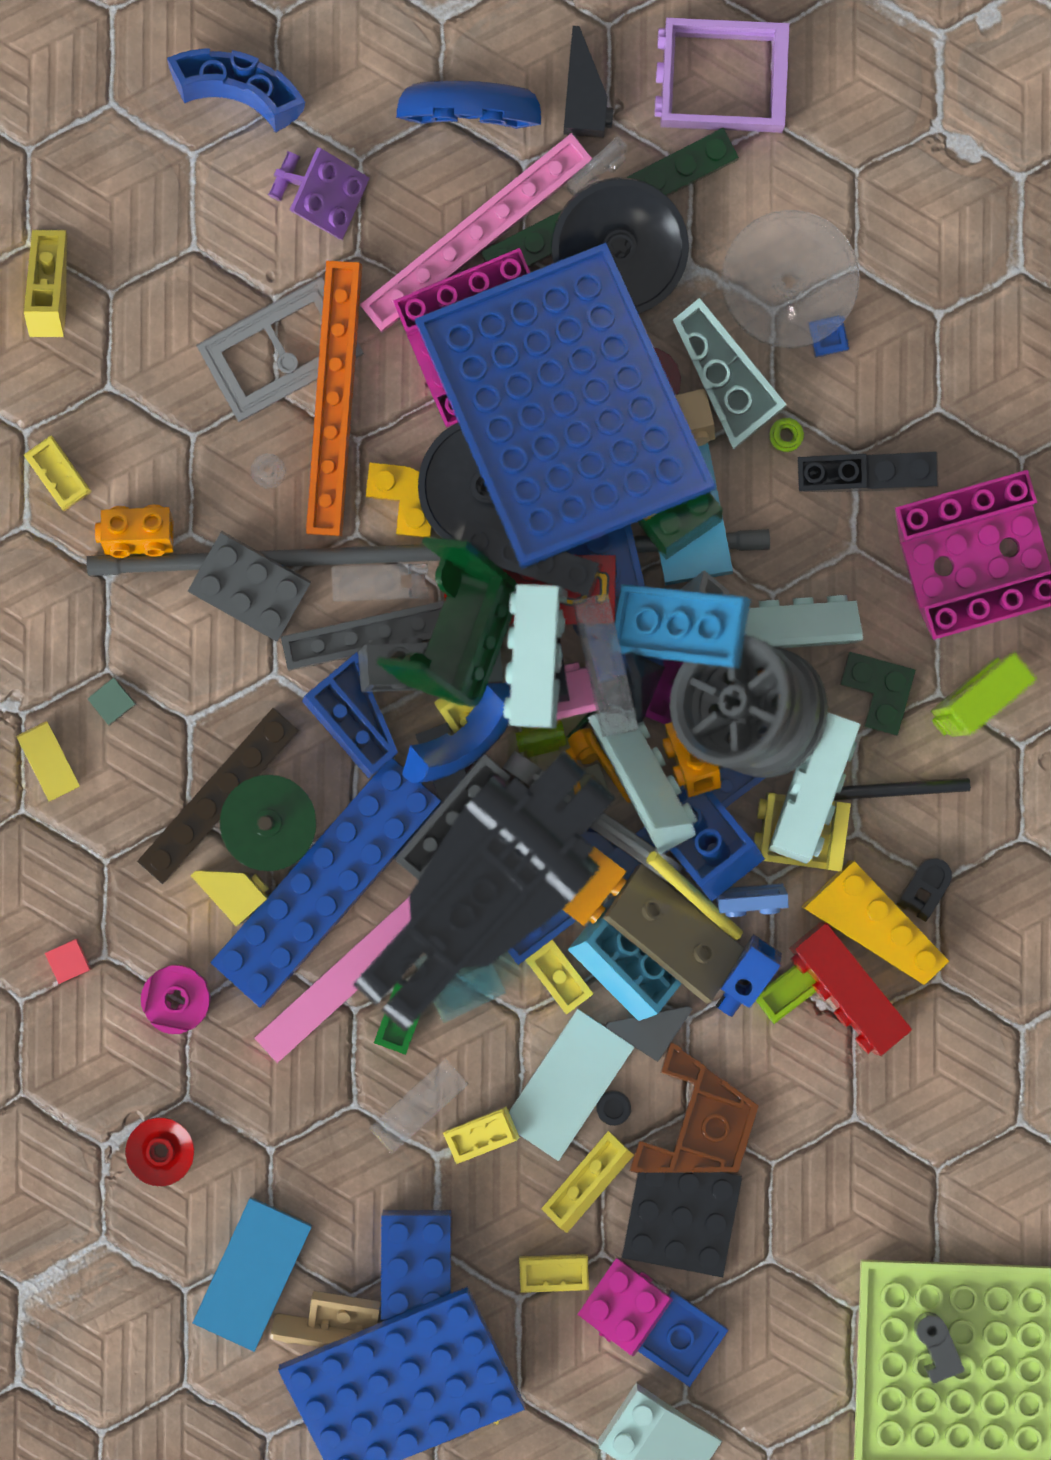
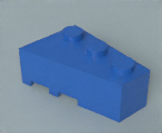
(352, 717)

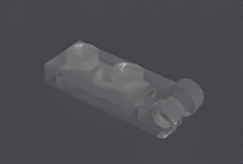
(378, 582)

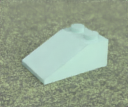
(655, 1431)

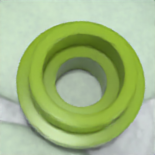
(792, 425)

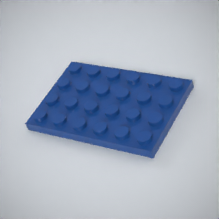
(403, 1383)

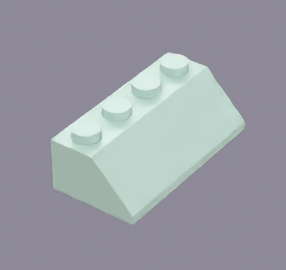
(806, 622)
(647, 786)

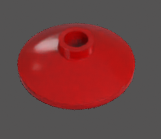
(157, 1169)

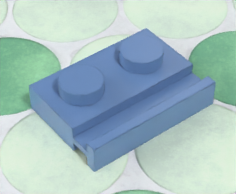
(766, 898)

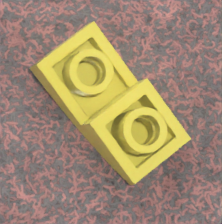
(48, 761)

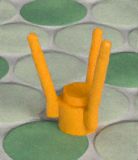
(587, 749)

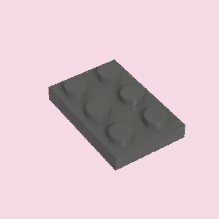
(249, 586)

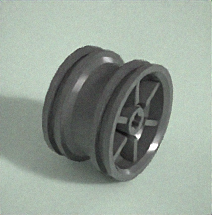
(749, 709)

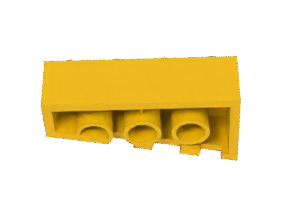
(870, 918)

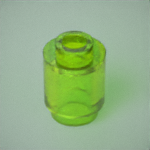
(541, 740)

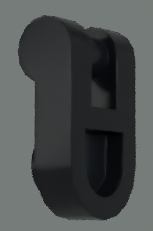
(934, 877)

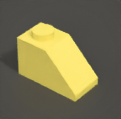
(233, 892)

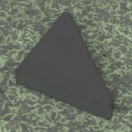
(653, 1033)

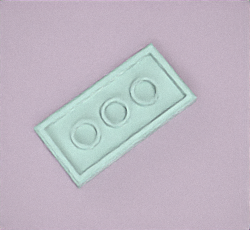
(568, 1084)

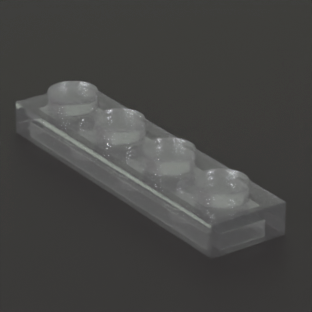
(605, 665)

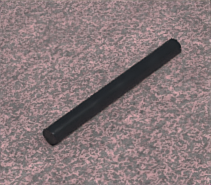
(903, 789)

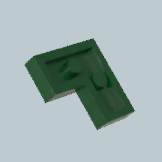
(887, 684)

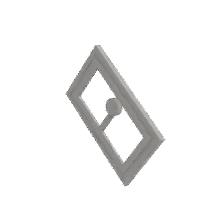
(295, 378)

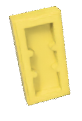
(57, 473)
(481, 1135)
(554, 1273)

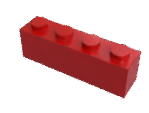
(850, 989)

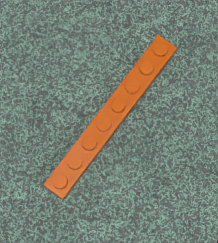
(334, 398)

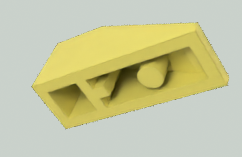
(46, 284)

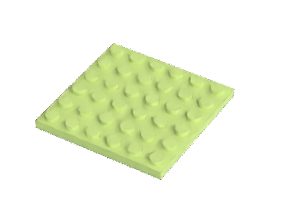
(1004, 1342)

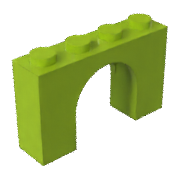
(982, 696)

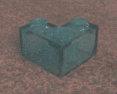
(467, 991)

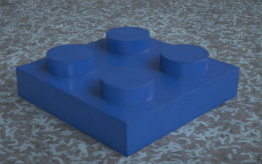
(683, 1339)

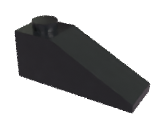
(586, 98)

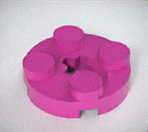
(165, 982)

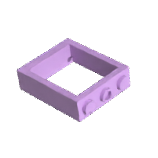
(723, 30)

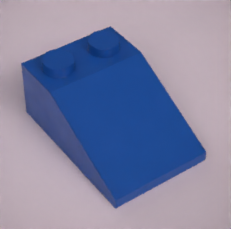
(721, 848)

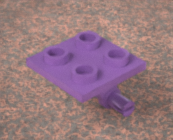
(326, 192)

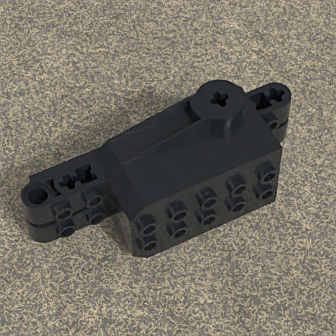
(490, 884)

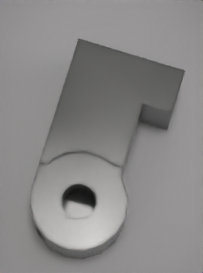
(935, 1335)

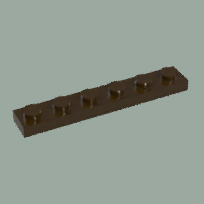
(205, 808)

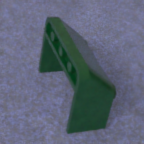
(467, 629)

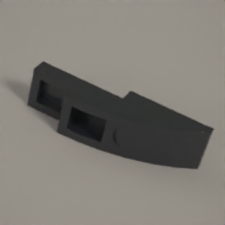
(868, 472)

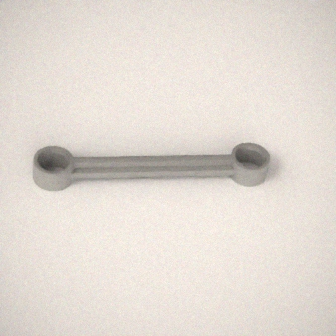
(604, 825)

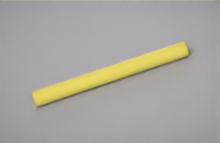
(694, 895)

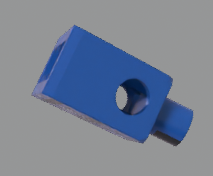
(756, 964)

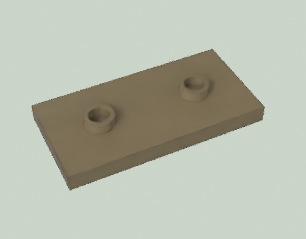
(673, 933)

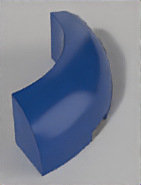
(239, 78)
(469, 100)
(455, 752)

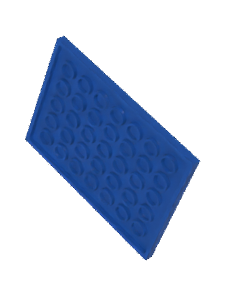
(564, 405)

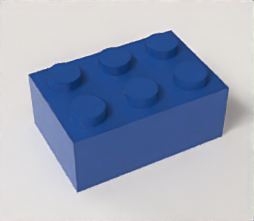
(414, 1259)

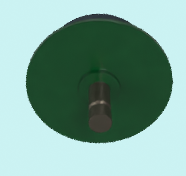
(268, 822)

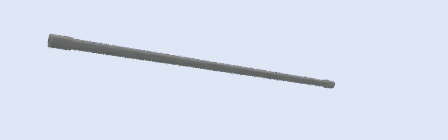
(107, 565)

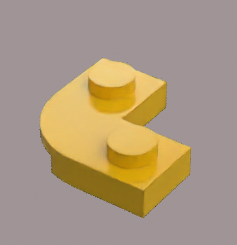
(400, 485)

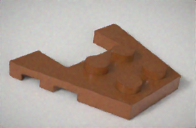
(713, 1126)

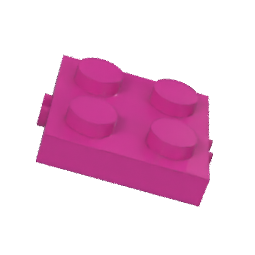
(625, 1306)

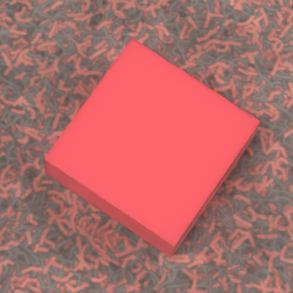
(68, 961)

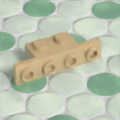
(328, 1321)

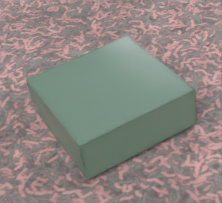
(111, 701)

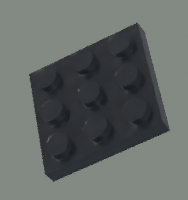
(683, 1220)

